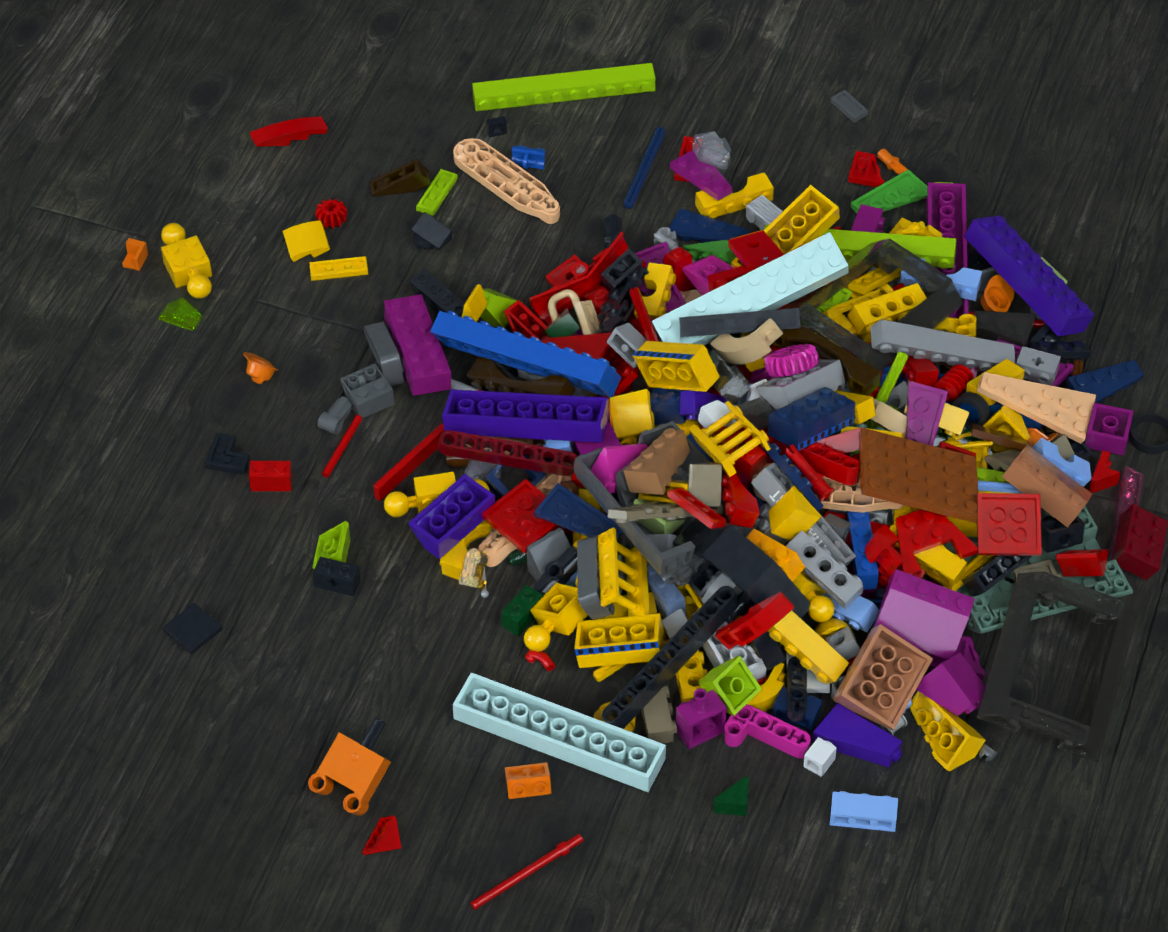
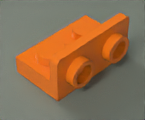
(528, 780)

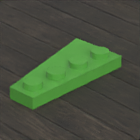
(894, 193)

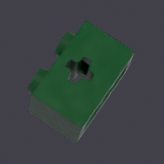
(517, 613)

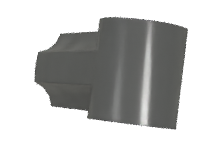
(333, 419)

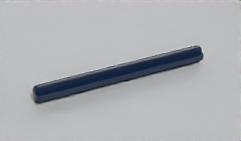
(643, 168)

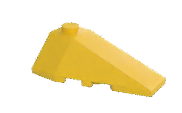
(948, 735)

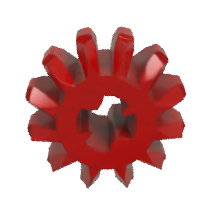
(331, 213)

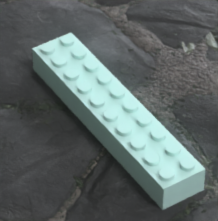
(762, 288)
(559, 732)

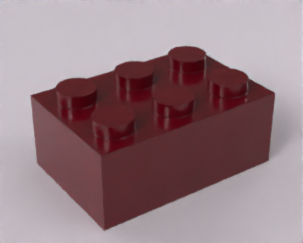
(1140, 542)

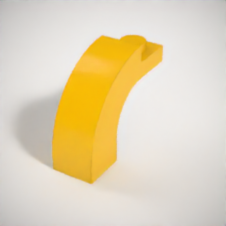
(770, 689)

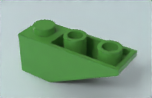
(717, 248)

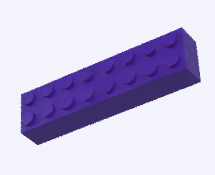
(1029, 275)
(527, 415)

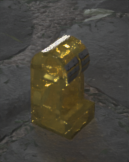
(473, 568)

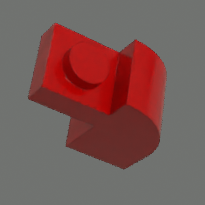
(881, 549)

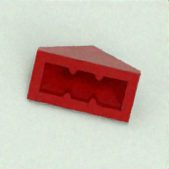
(384, 837)

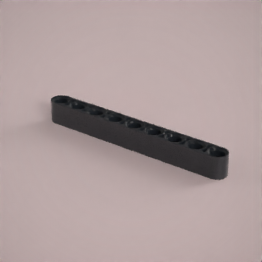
(672, 649)

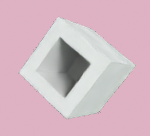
(820, 756)

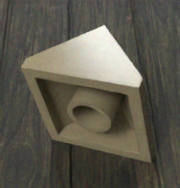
(706, 482)

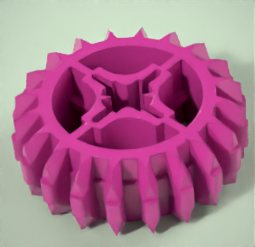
(791, 360)

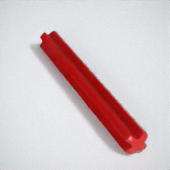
(643, 314)

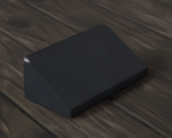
(432, 231)

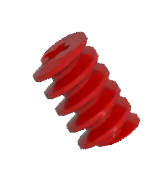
(955, 381)

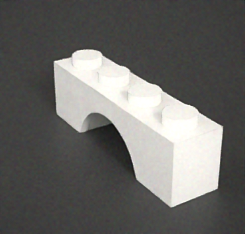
(715, 410)

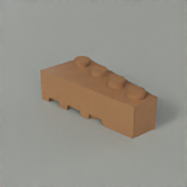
(657, 463)

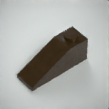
(403, 179)

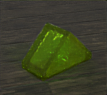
(181, 314)

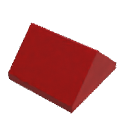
(1083, 562)

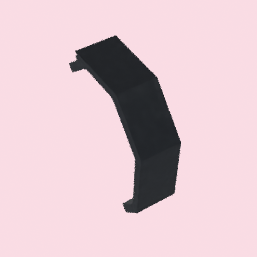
(743, 564)

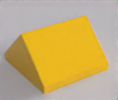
(792, 515)

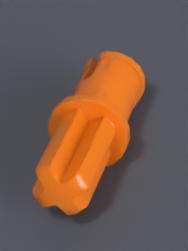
(891, 161)

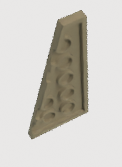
(652, 510)

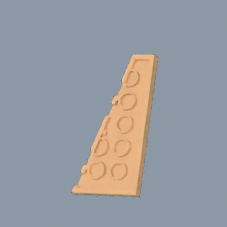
(1052, 406)

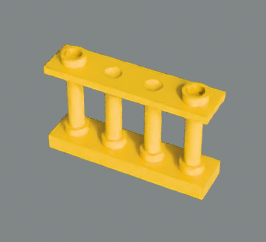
(718, 452)
(634, 568)

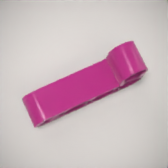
(794, 742)

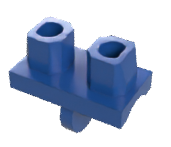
(528, 157)

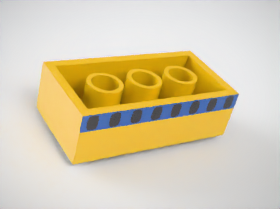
(676, 366)
(618, 640)

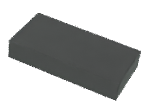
(849, 106)

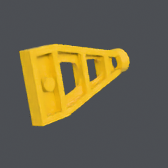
(836, 312)

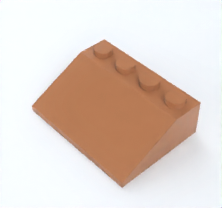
(1058, 492)
(883, 677)

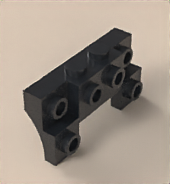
(619, 303)

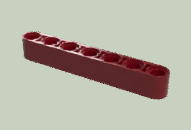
(498, 456)

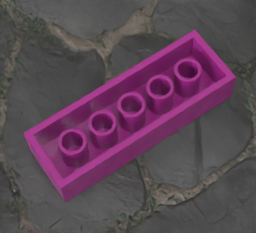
(417, 347)

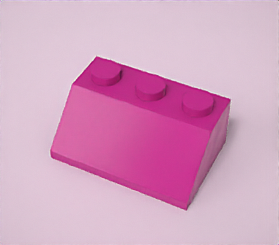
(612, 460)

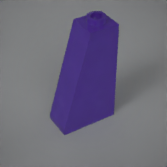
(858, 737)

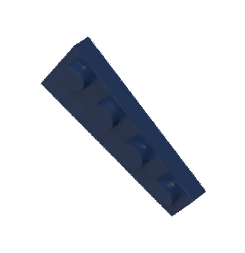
(700, 227)
(1107, 380)
(794, 474)

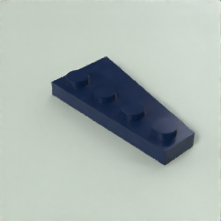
(573, 513)

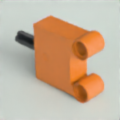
(354, 767)

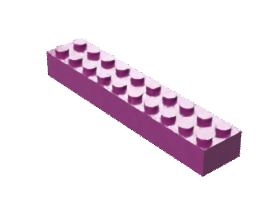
(948, 215)

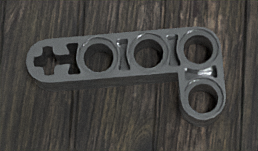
(384, 352)
(589, 579)

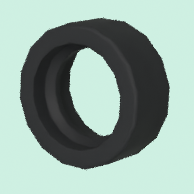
(978, 403)

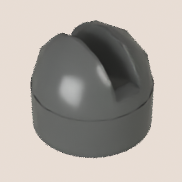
(989, 752)

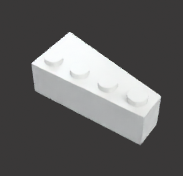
(720, 654)

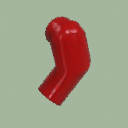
(541, 656)

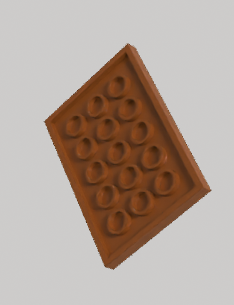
(918, 475)

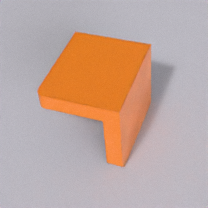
(136, 254)

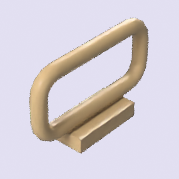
(584, 310)

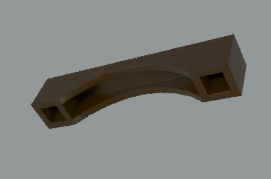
(859, 375)
(488, 376)

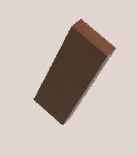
(998, 437)

